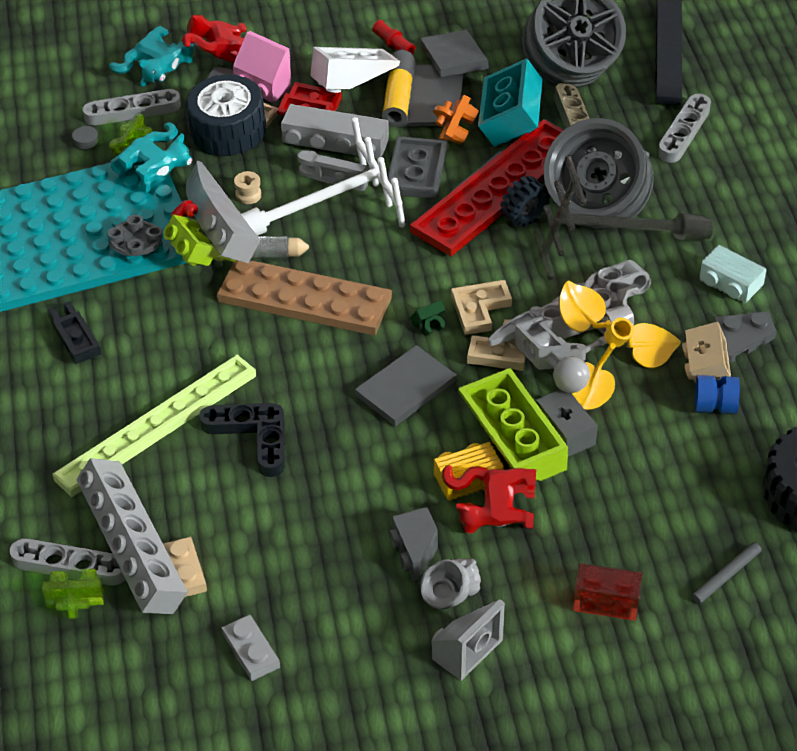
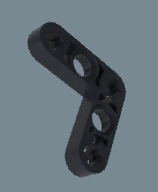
(263, 427)

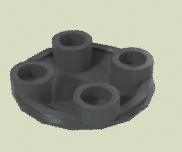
(135, 236)

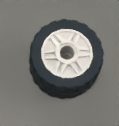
(226, 114)

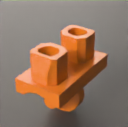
(451, 129)

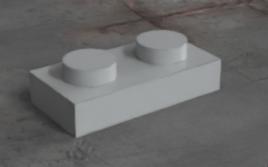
(250, 647)

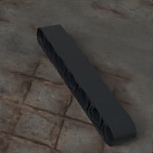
(668, 52)

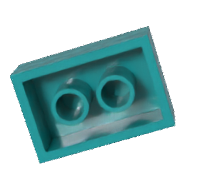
(510, 102)

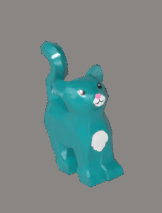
(154, 57)
(150, 159)

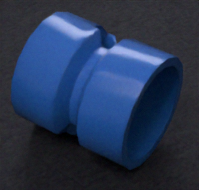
(717, 394)

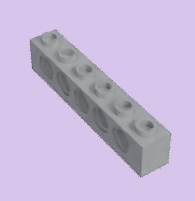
(131, 537)

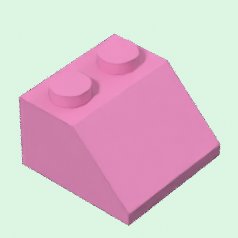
(264, 64)

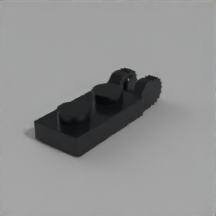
(74, 333)

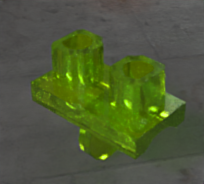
(129, 132)
(73, 594)

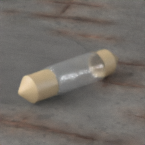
(279, 247)

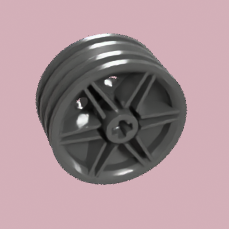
(573, 38)
(607, 138)

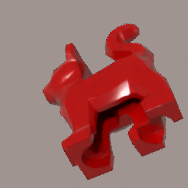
(222, 37)
(499, 496)

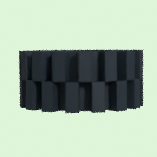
(525, 201)

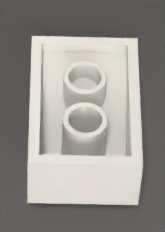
(349, 67)

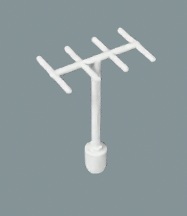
(260, 219)

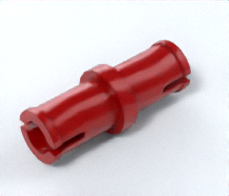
(392, 37)

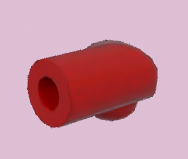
(185, 209)

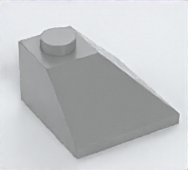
(469, 639)

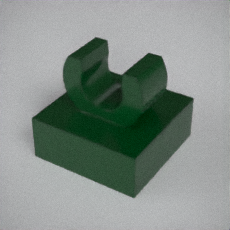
(429, 314)

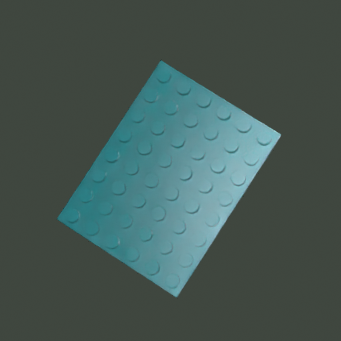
(59, 229)

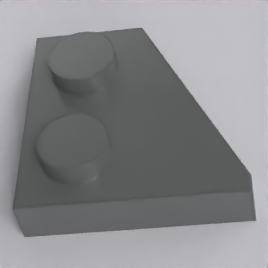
(746, 332)

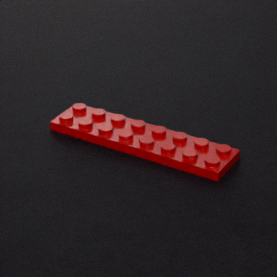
(477, 200)

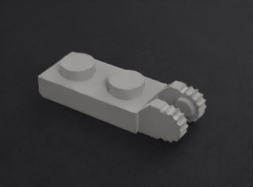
(329, 169)

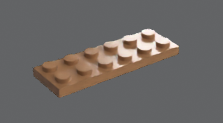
(305, 296)

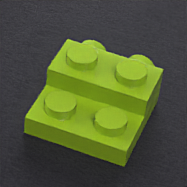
(191, 241)

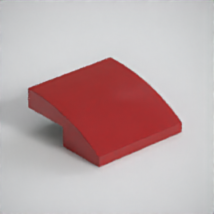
(310, 96)

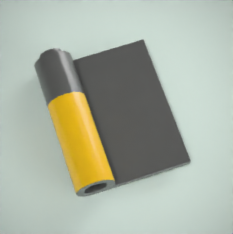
(415, 92)

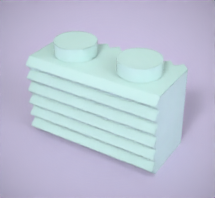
(732, 274)

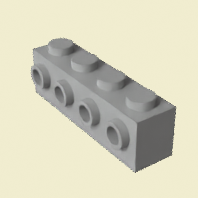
(332, 130)

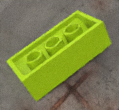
(516, 424)

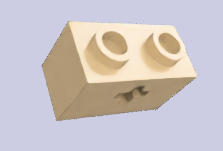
(706, 352)

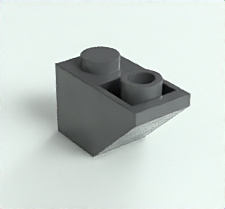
(416, 539)

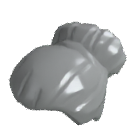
(450, 582)

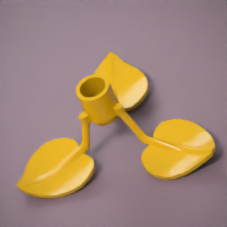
(649, 343)

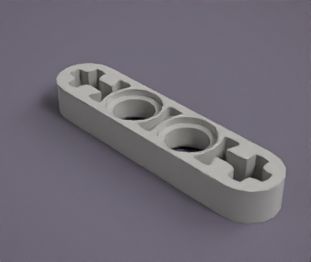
(160, 103)
(684, 127)
(70, 557)

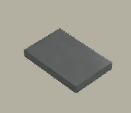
(454, 53)
(418, 166)
(405, 385)

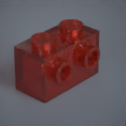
(607, 591)

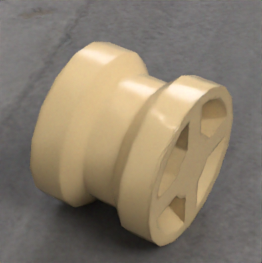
(247, 187)

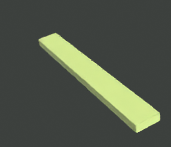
(160, 420)

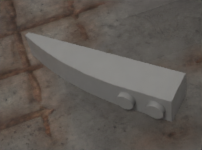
(220, 217)

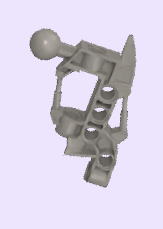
(542, 330)

